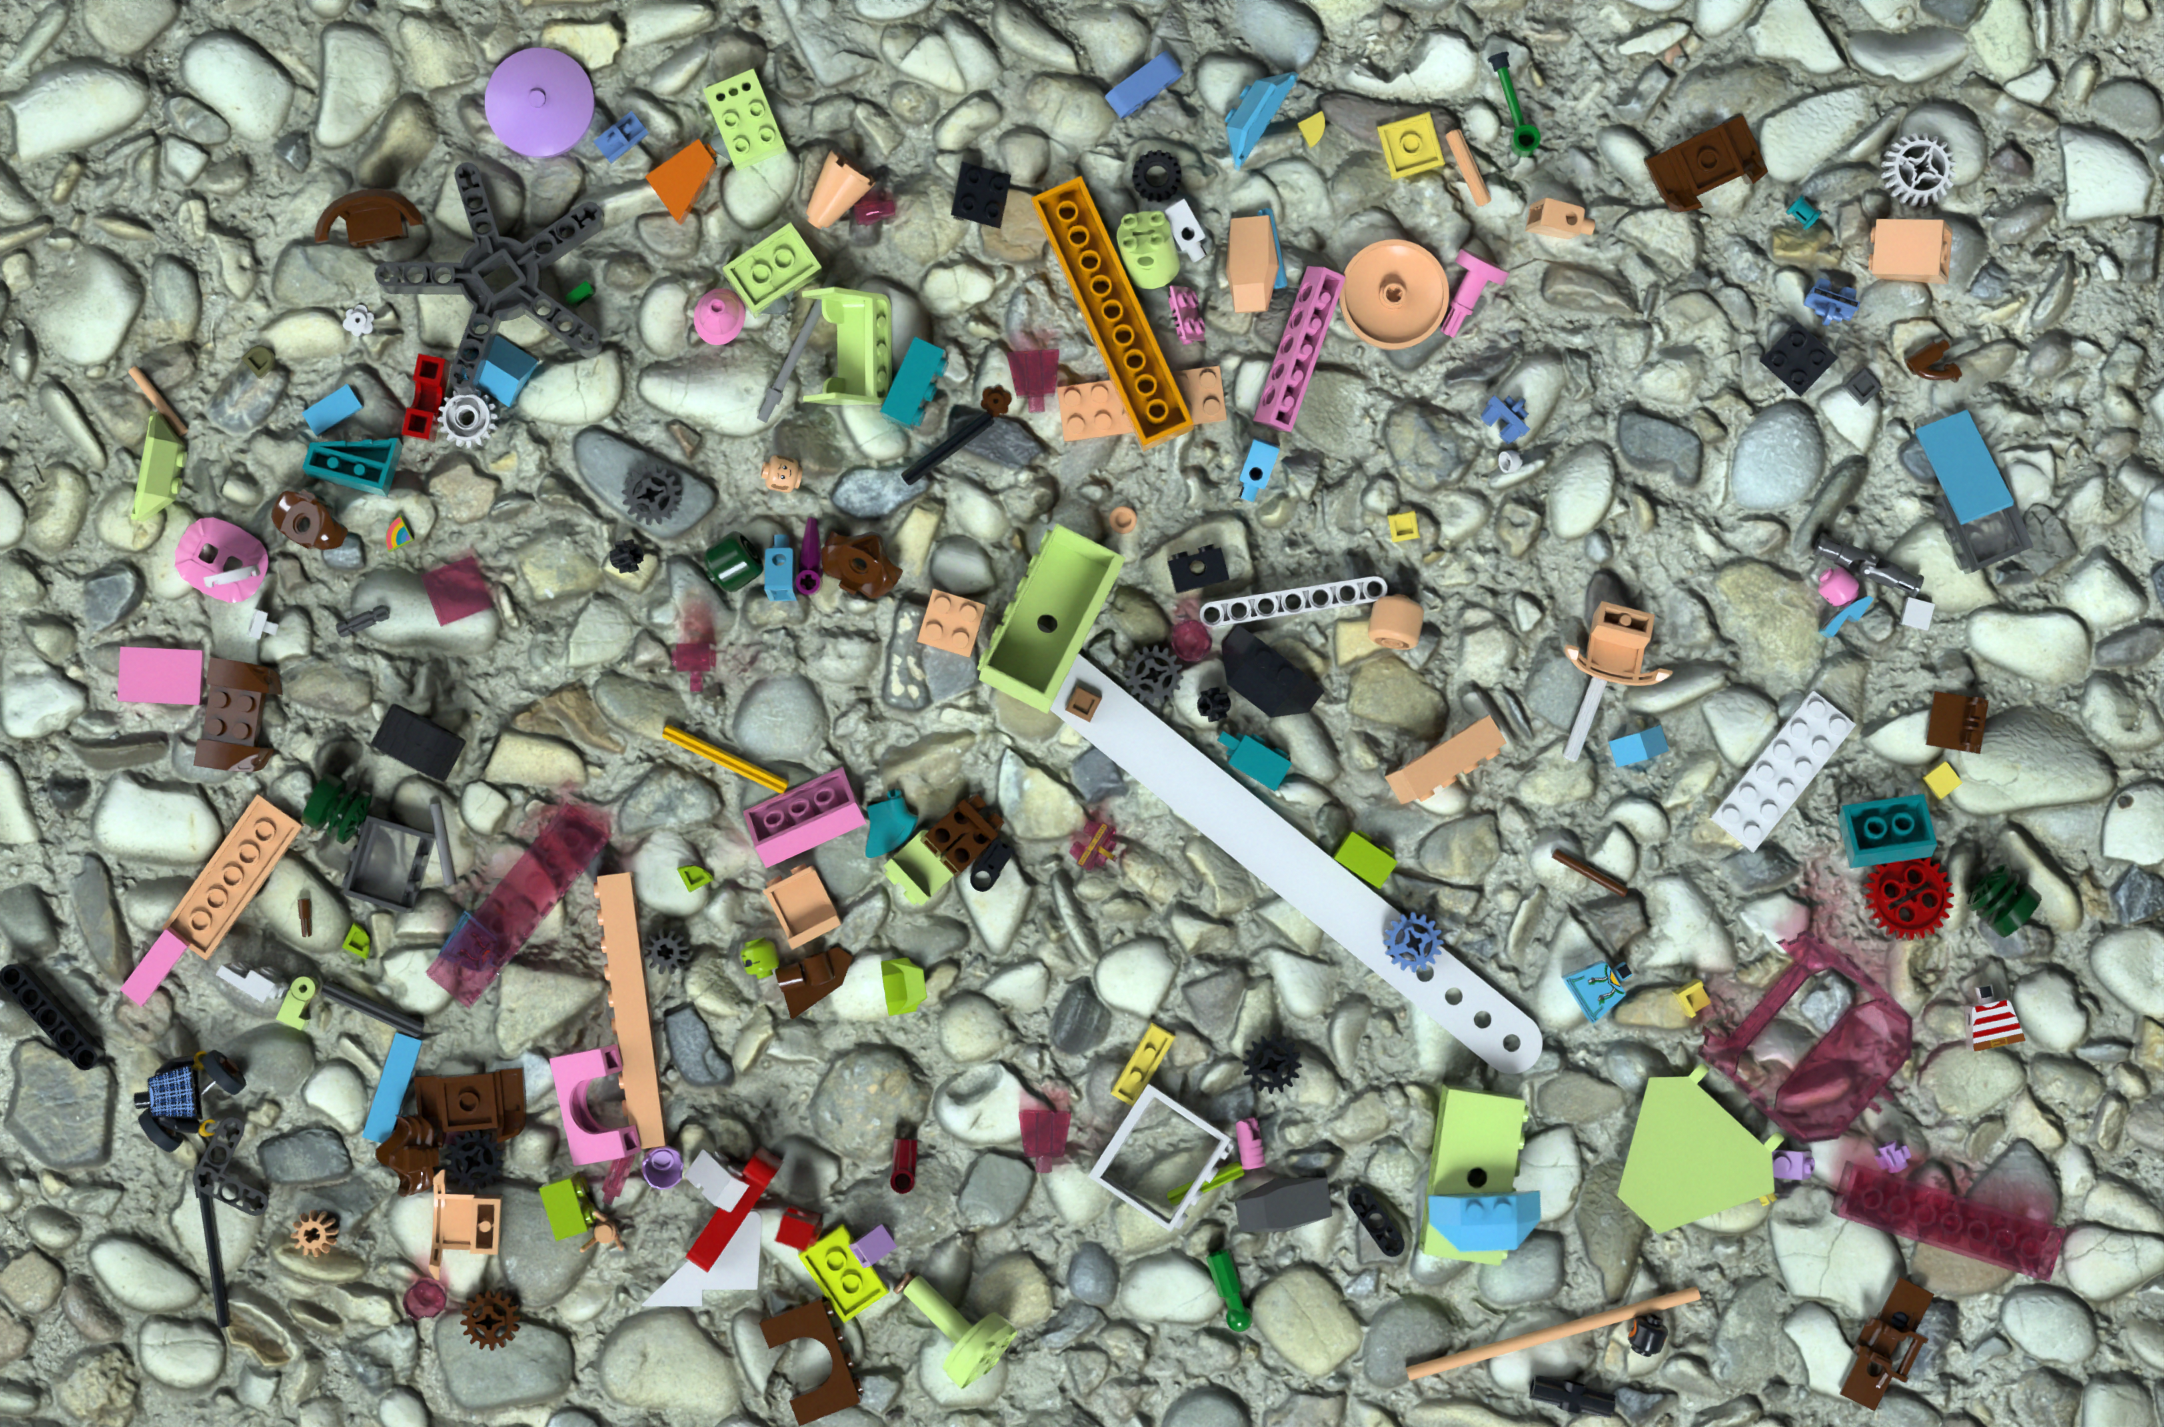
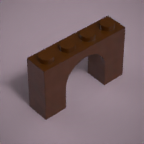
(815, 1321)

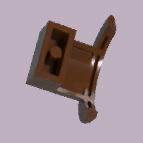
(370, 217)

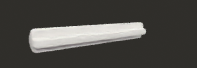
(1584, 719)

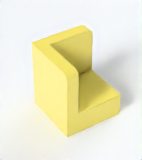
(1692, 997)

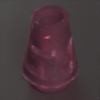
(873, 211)

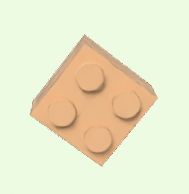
(951, 623)

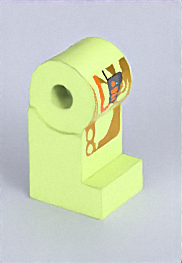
(297, 1002)

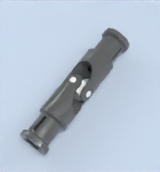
(1873, 567)

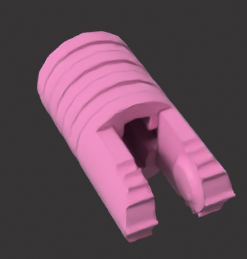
(1250, 1143)

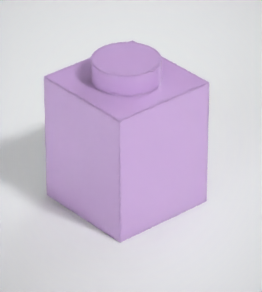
(873, 1245)

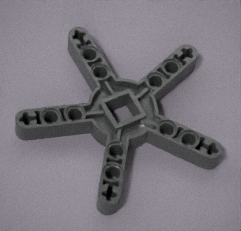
(515, 300)

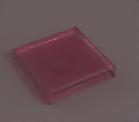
(456, 591)

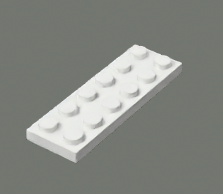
(1782, 771)

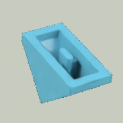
(1638, 746)

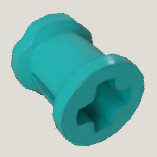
(1803, 212)

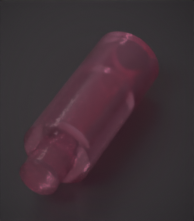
(616, 1178)

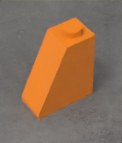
(683, 178)

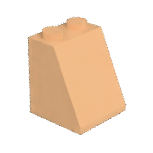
(1911, 250)

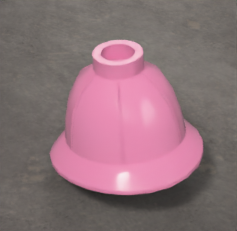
(719, 316)

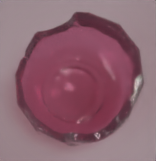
(1191, 640)
(424, 1298)

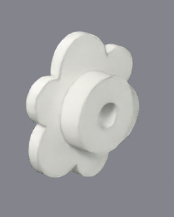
(364, 326)

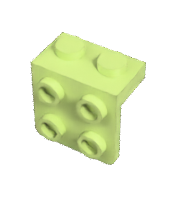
(917, 870)

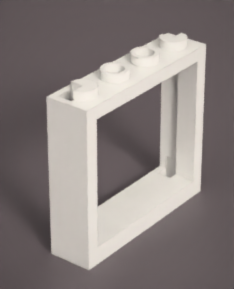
(1123, 1133)

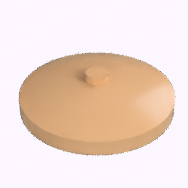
(1394, 294)

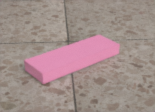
(155, 966)

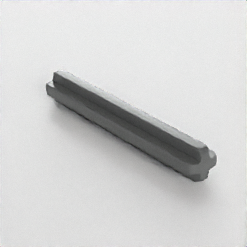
(372, 1009)

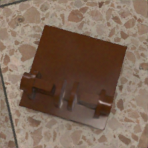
(1957, 722)

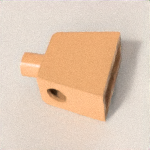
(1558, 219)

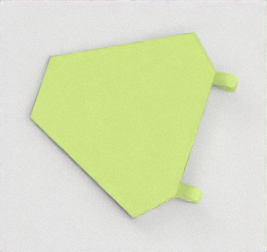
(1691, 1156)

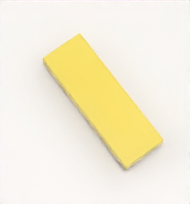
(1143, 1064)

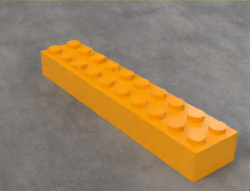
(1112, 314)

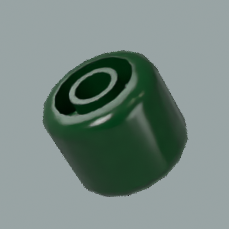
(733, 562)

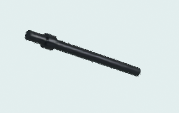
(212, 1252)

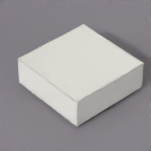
(1917, 614)

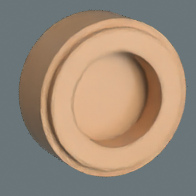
(1123, 520)

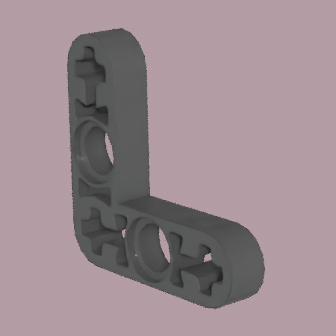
(217, 1169)

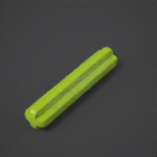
(1223, 1176)

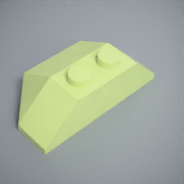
(159, 470)

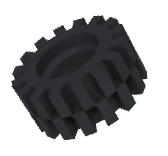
(1165, 161)

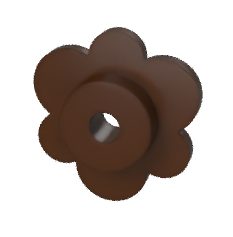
(1004, 399)

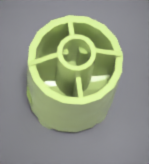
(1148, 249)

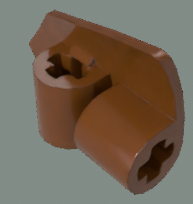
(812, 979)

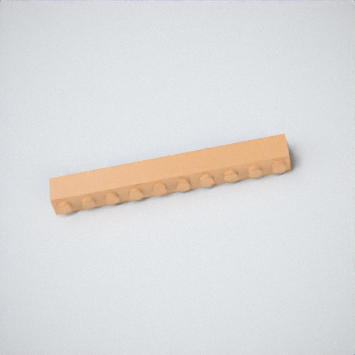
(631, 1007)

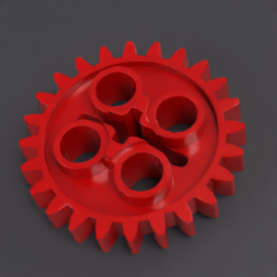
(1920, 917)

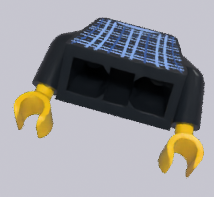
(176, 1095)

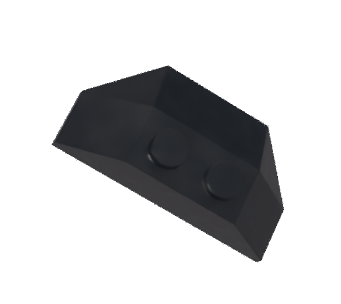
(1266, 676)

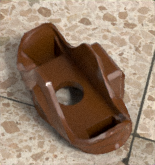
(323, 531)
(860, 564)
(410, 1154)

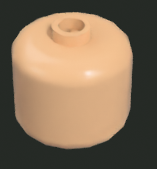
(1396, 622)

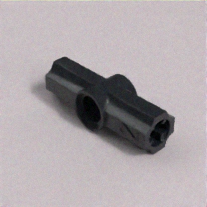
(1572, 1396)

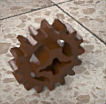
(491, 1331)

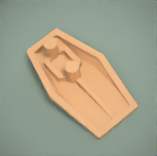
(1251, 263)

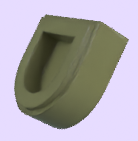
(259, 360)

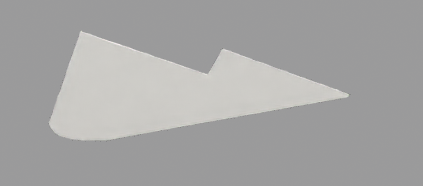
(733, 1270)

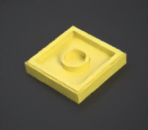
(1410, 146)

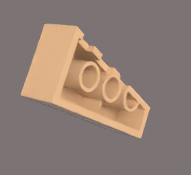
(1446, 761)

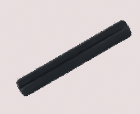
(947, 448)

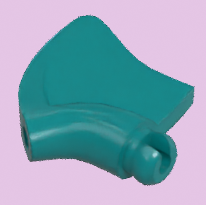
(889, 824)

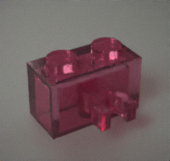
(696, 660)

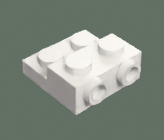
(261, 983)

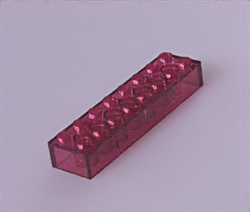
(1947, 1221)

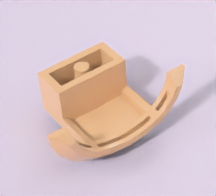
(1617, 646)
(463, 1223)

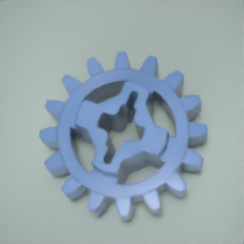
(1401, 946)

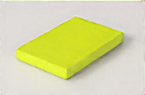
(841, 1274)

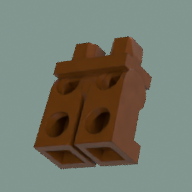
(969, 827)

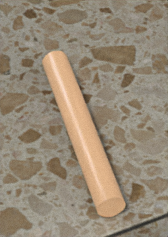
(157, 400)

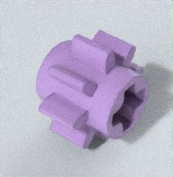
(1893, 1156)

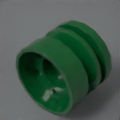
(332, 806)
(2007, 904)

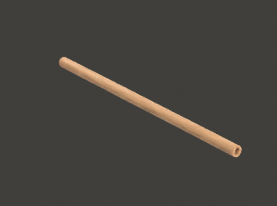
(1553, 1333)

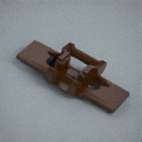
(1879, 1338)

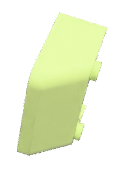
(862, 346)

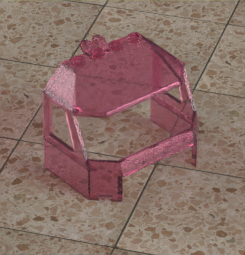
(1842, 1069)

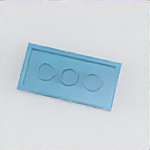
(1964, 467)

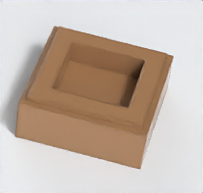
(1083, 704)

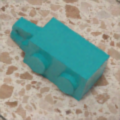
(1255, 759)

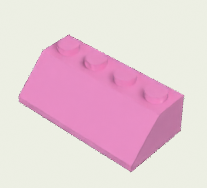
(804, 817)

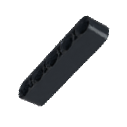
(39, 1013)

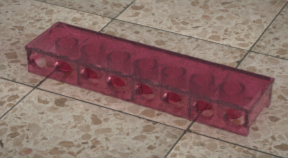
(518, 906)

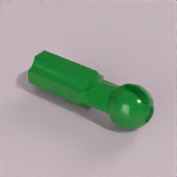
(1228, 1287)

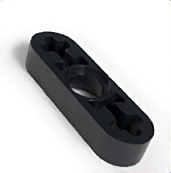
(1393, 1233)

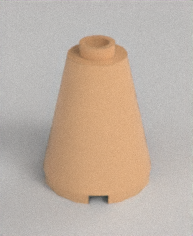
(837, 190)

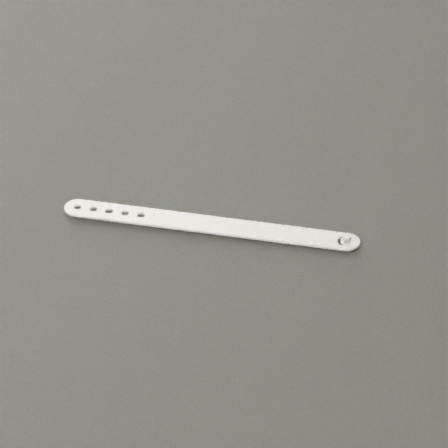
(1291, 865)

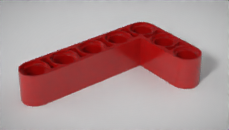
(723, 1223)

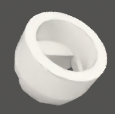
(1510, 461)

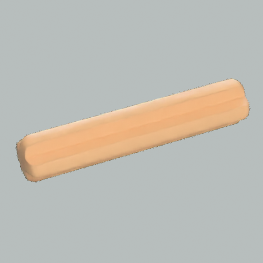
(1468, 167)

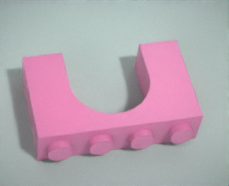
(587, 1138)

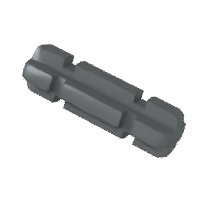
(362, 621)

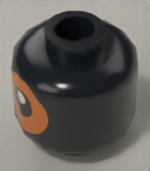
(1647, 1335)

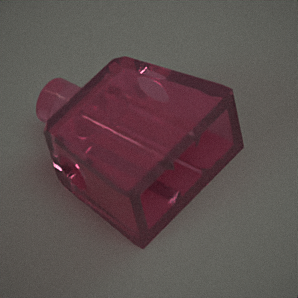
(1034, 376)
(1044, 1135)

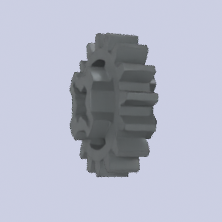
(648, 483)
(1149, 663)

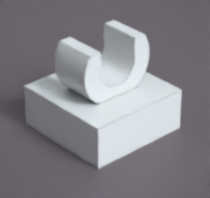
(259, 624)

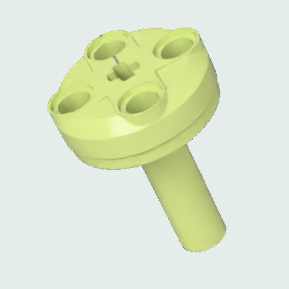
(976, 1347)

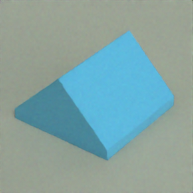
(505, 371)

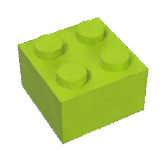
(568, 1205)

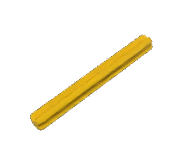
(725, 759)

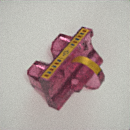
(1099, 847)

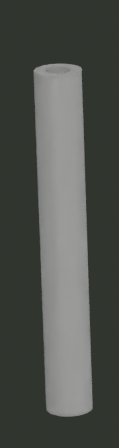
(442, 845)

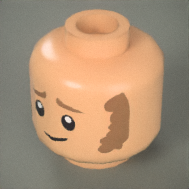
(782, 473)

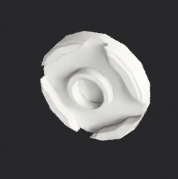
(232, 576)

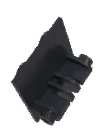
(980, 195)
(1798, 359)

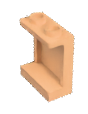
(802, 905)

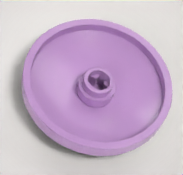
(540, 102)

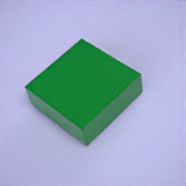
(580, 294)

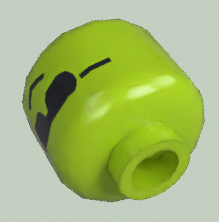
(759, 957)

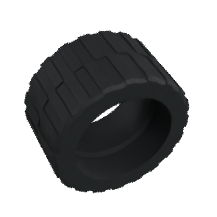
(418, 742)

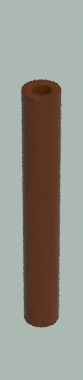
(1589, 872)

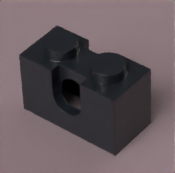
(1214, 572)

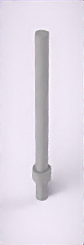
(774, 396)

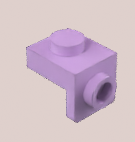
(1792, 1164)

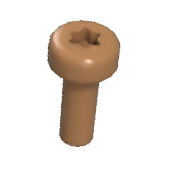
(908, 1278)

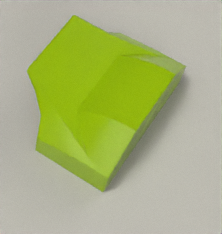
(902, 985)

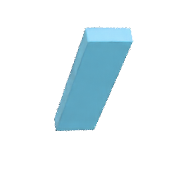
(392, 1087)

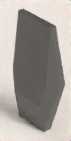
(1284, 1205)

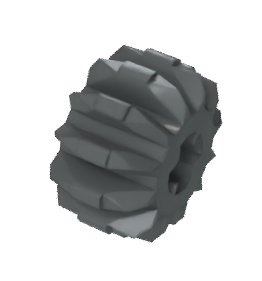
(663, 960)

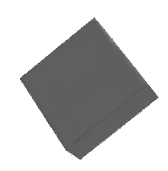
(1862, 386)

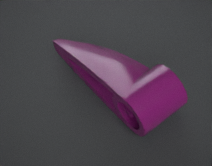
(810, 559)

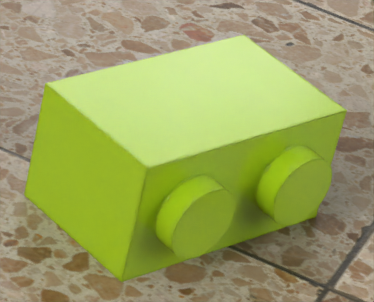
(1365, 859)

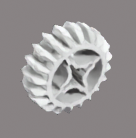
(1939, 178)

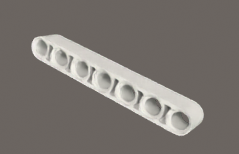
(1304, 594)

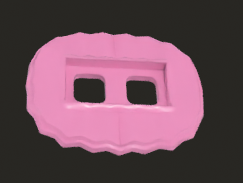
(230, 542)

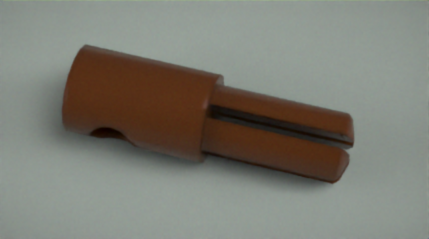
(305, 913)

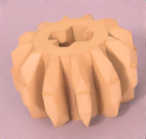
(310, 1222)

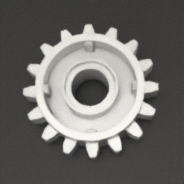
(472, 433)

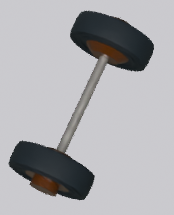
(223, 1073)

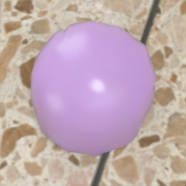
(663, 1167)

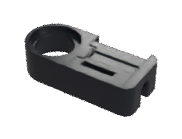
(992, 862)

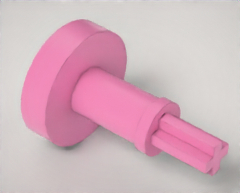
(1479, 272)

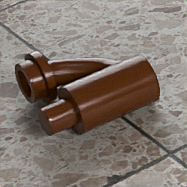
(1928, 355)

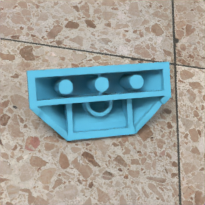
(1255, 114)
(1485, 1219)

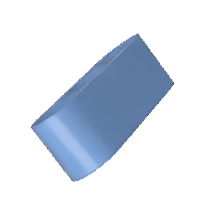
(1144, 84)

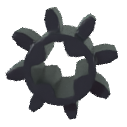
(626, 556)
(1213, 704)

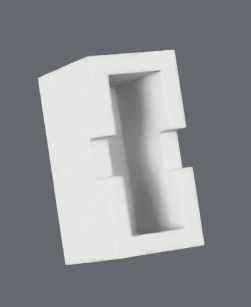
(721, 1182)

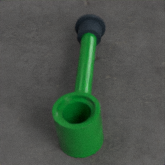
(1500, 65)

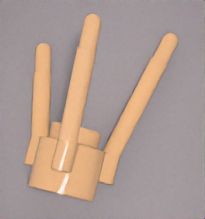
(604, 1233)

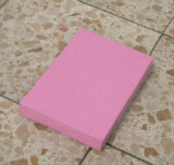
(161, 675)

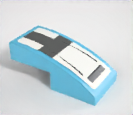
(1851, 612)

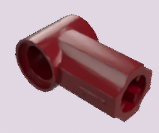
(904, 1162)

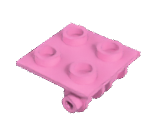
(1185, 304)

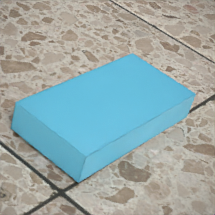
(332, 410)

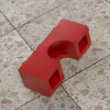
(430, 387)
(799, 1228)

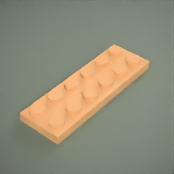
(1096, 411)
(233, 876)

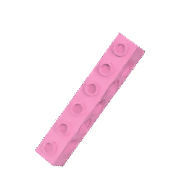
(1299, 348)

